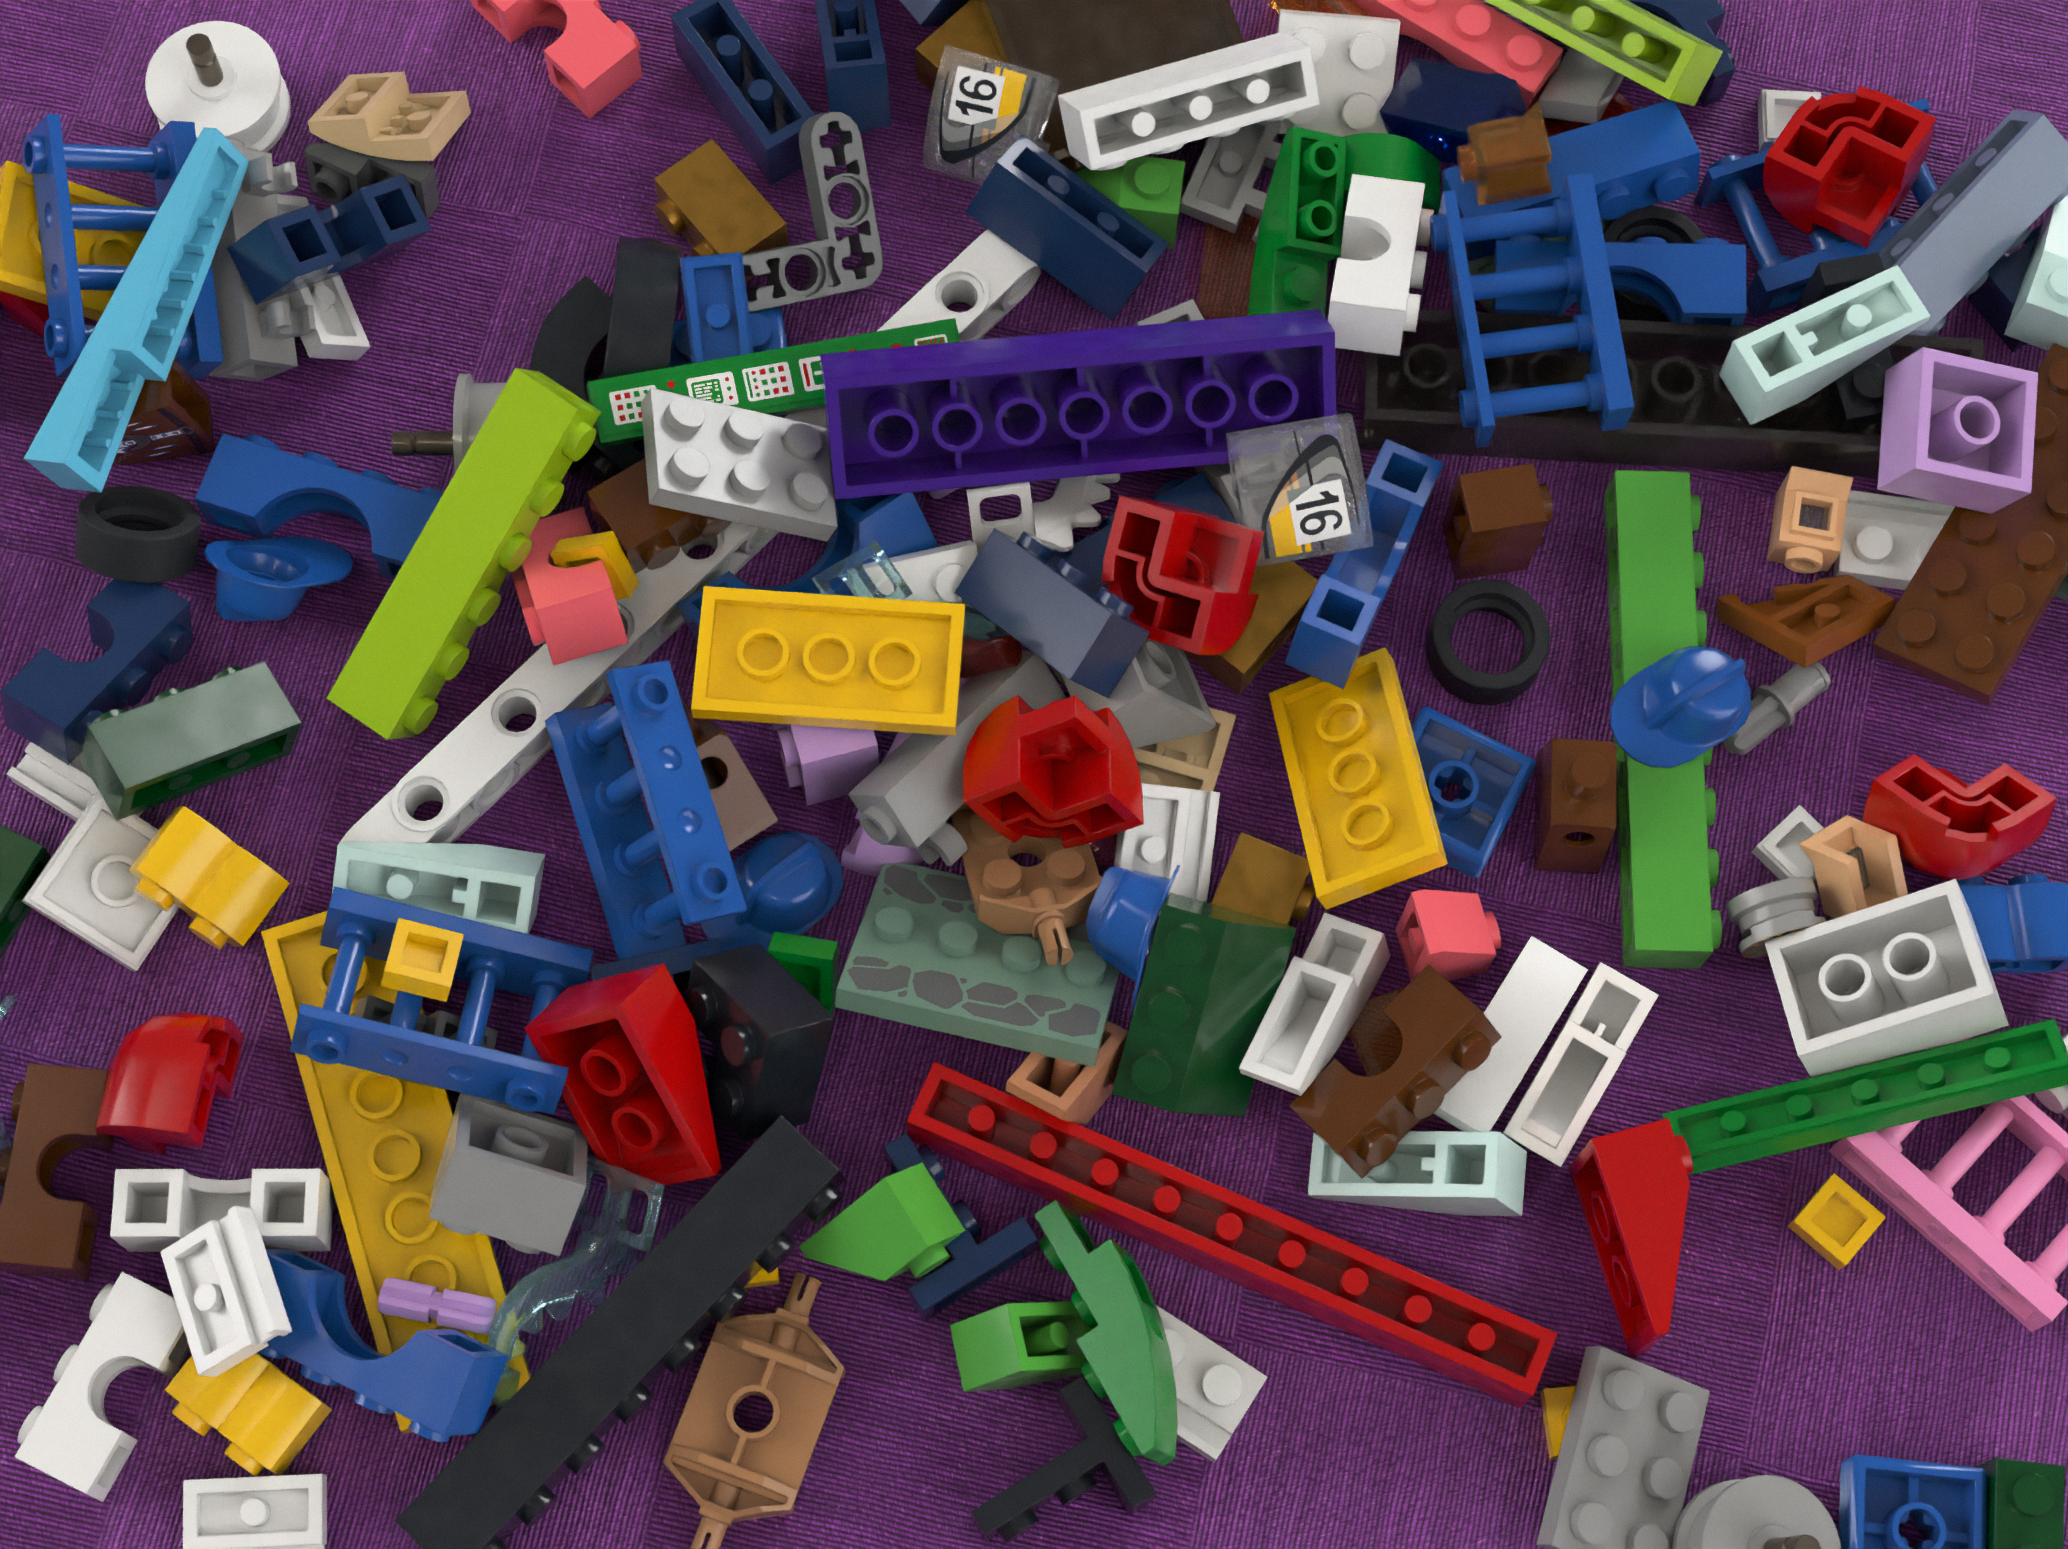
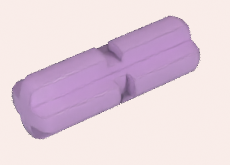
(425, 1303)

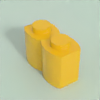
(207, 878)
(254, 1408)

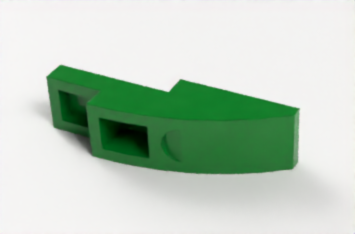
(1299, 224)
(1127, 1337)

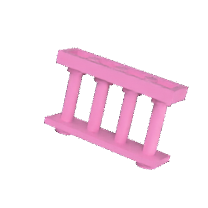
(1975, 1242)

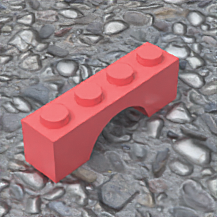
(1476, 39)

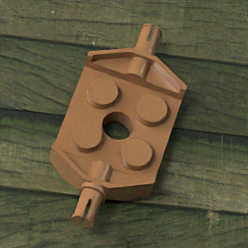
(1032, 898)
(757, 1473)

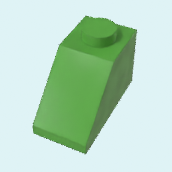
(1144, 189)
(890, 1229)
(1019, 1345)

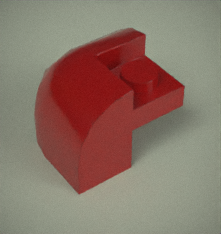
(1847, 162)
(1182, 573)
(1053, 773)
(1956, 826)
(167, 1080)

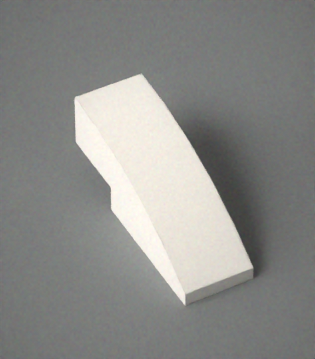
(1316, 1004)
(1523, 1016)
(1580, 1064)

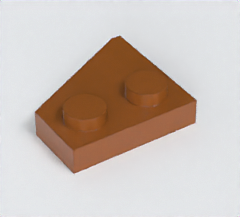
(1809, 618)

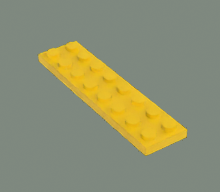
(381, 1154)

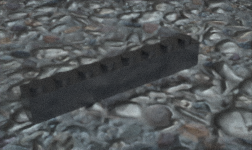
(627, 1345)

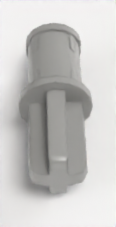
(1777, 704)

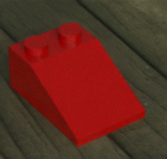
(633, 1074)
(1635, 1209)

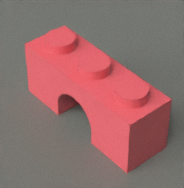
(588, 61)
(567, 606)

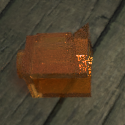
(1507, 158)

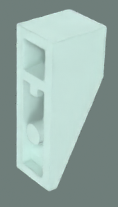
(2042, 301)
(1819, 344)
(450, 878)
(1430, 1173)

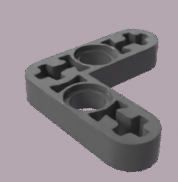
(827, 251)

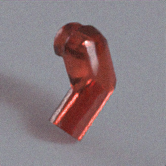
(989, 655)

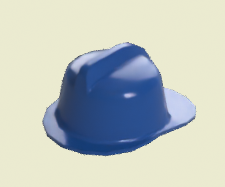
(271, 575)
(1681, 706)
(786, 886)
(1124, 919)

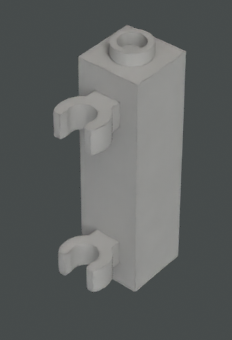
(255, 337)
(922, 779)

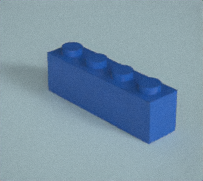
(1633, 162)

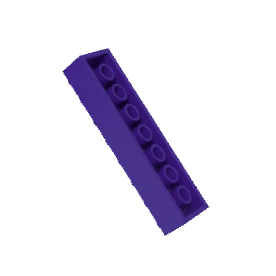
(1069, 401)

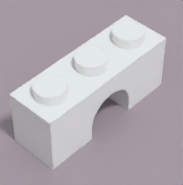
(1379, 265)
(166, 1204)
(71, 1432)

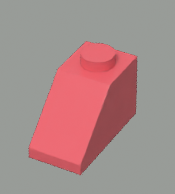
(1447, 933)

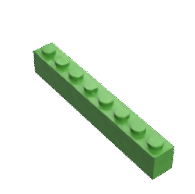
(1659, 810)

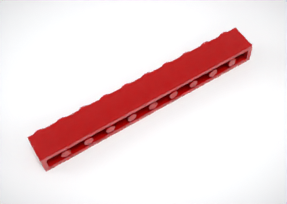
(1231, 1236)

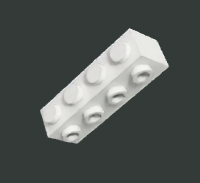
(1189, 101)

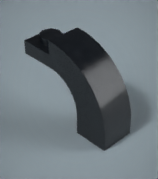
(641, 306)
(572, 353)

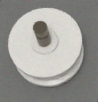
(220, 80)

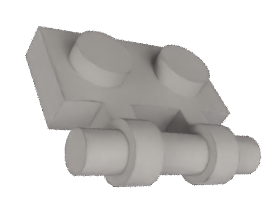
(1227, 176)

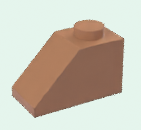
(1066, 1087)

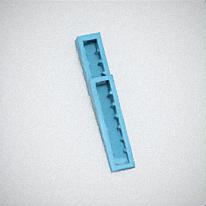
(141, 321)

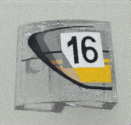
(981, 111)
(1301, 487)

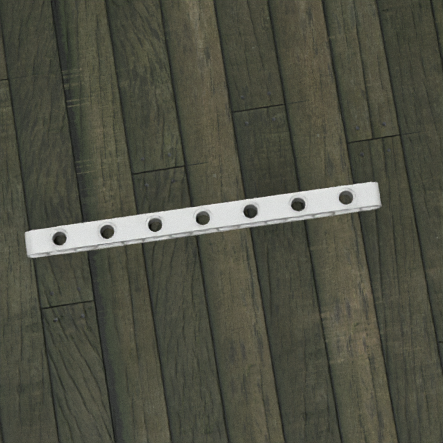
(486, 759)

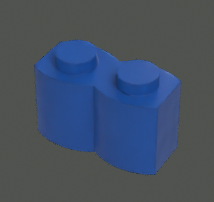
(2020, 923)

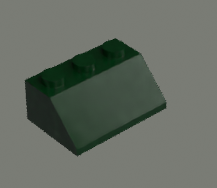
(1201, 1007)

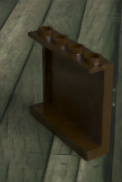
(1103, 41)

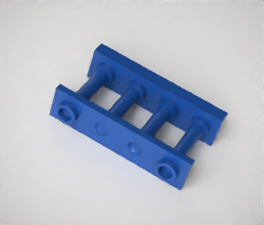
(162, 160)
(1583, 273)
(1779, 279)
(613, 819)
(487, 959)

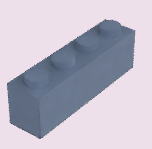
(1980, 213)

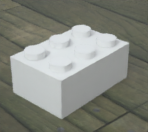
(1886, 981)

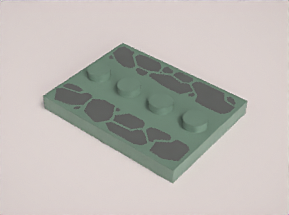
(942, 969)

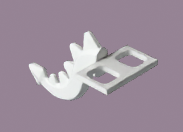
(1046, 520)

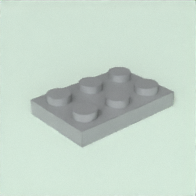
(738, 465)
(1623, 1456)

